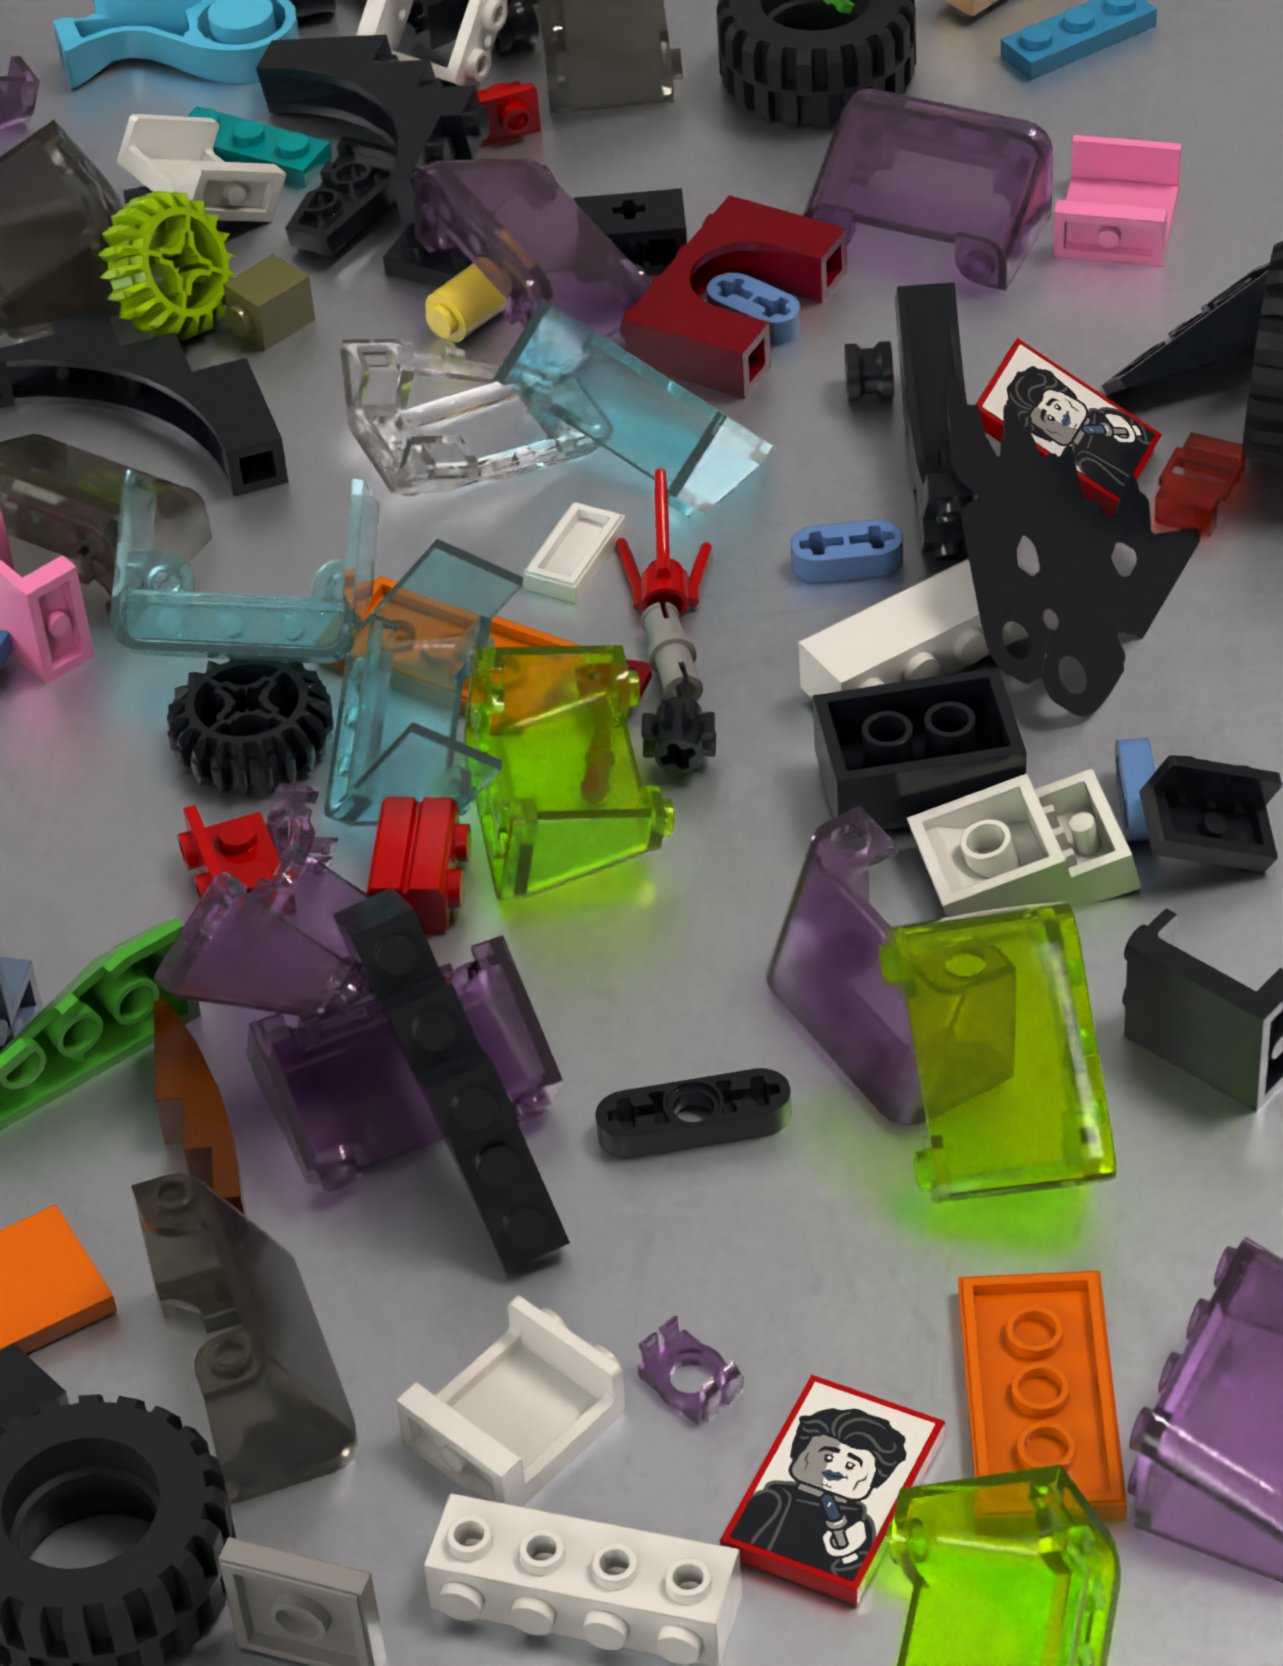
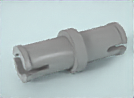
(671, 652)

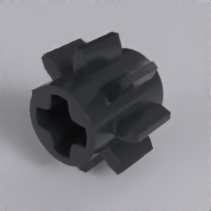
(678, 734)

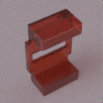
(1193, 502)

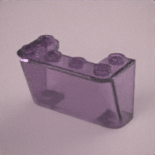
(831, 969)
(1216, 1435)

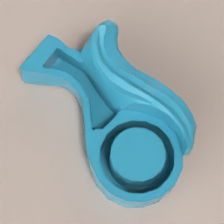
(196, 36)

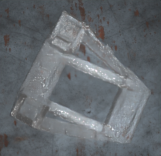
(376, 394)

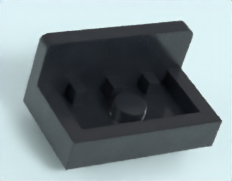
(1211, 812)

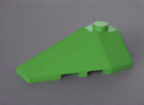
(90, 1024)

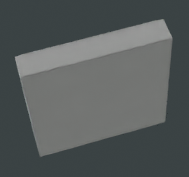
(301, 1607)

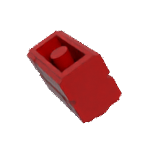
(419, 857)

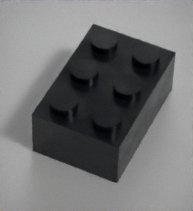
(916, 743)

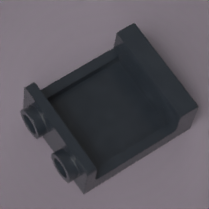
(1203, 1016)

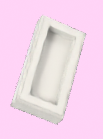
(574, 552)

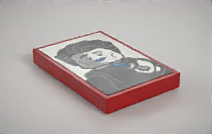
(1066, 411)
(832, 1488)

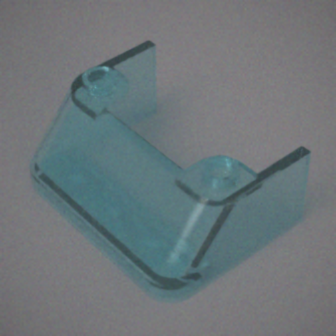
(630, 410)
(164, 616)
(407, 689)

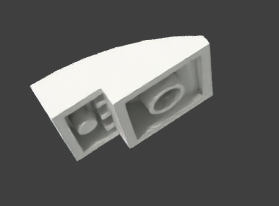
(1025, 846)

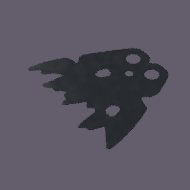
(1074, 549)

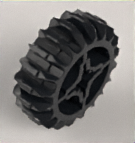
(250, 723)

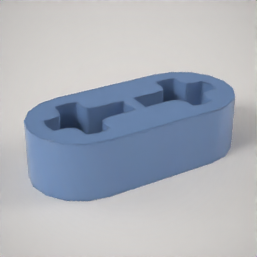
(758, 300)
(847, 551)
(1133, 769)

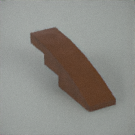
(193, 1107)

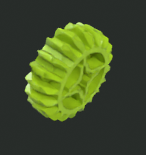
(167, 265)

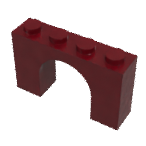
(715, 346)

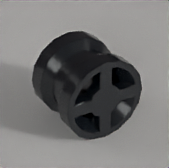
(519, 26)
(869, 370)

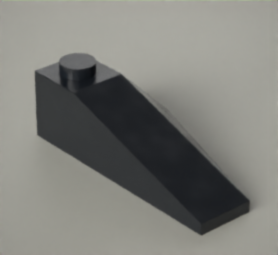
(1219, 333)

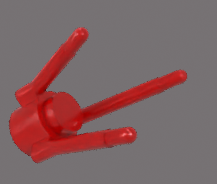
(664, 577)

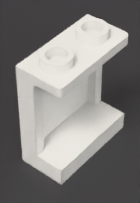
(180, 158)
(516, 1408)

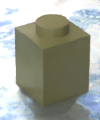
(268, 302)

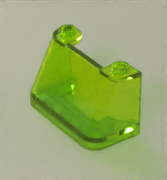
(568, 771)
(1002, 1052)
(1005, 1572)

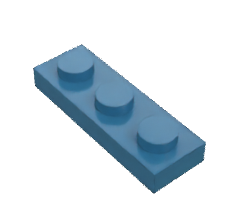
(1076, 34)

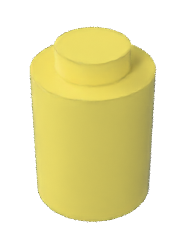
(463, 305)

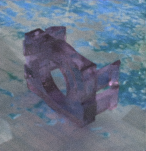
(291, 807)
(684, 1350)

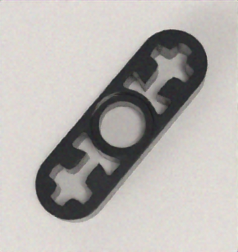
(743, 1122)

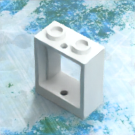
(473, 46)

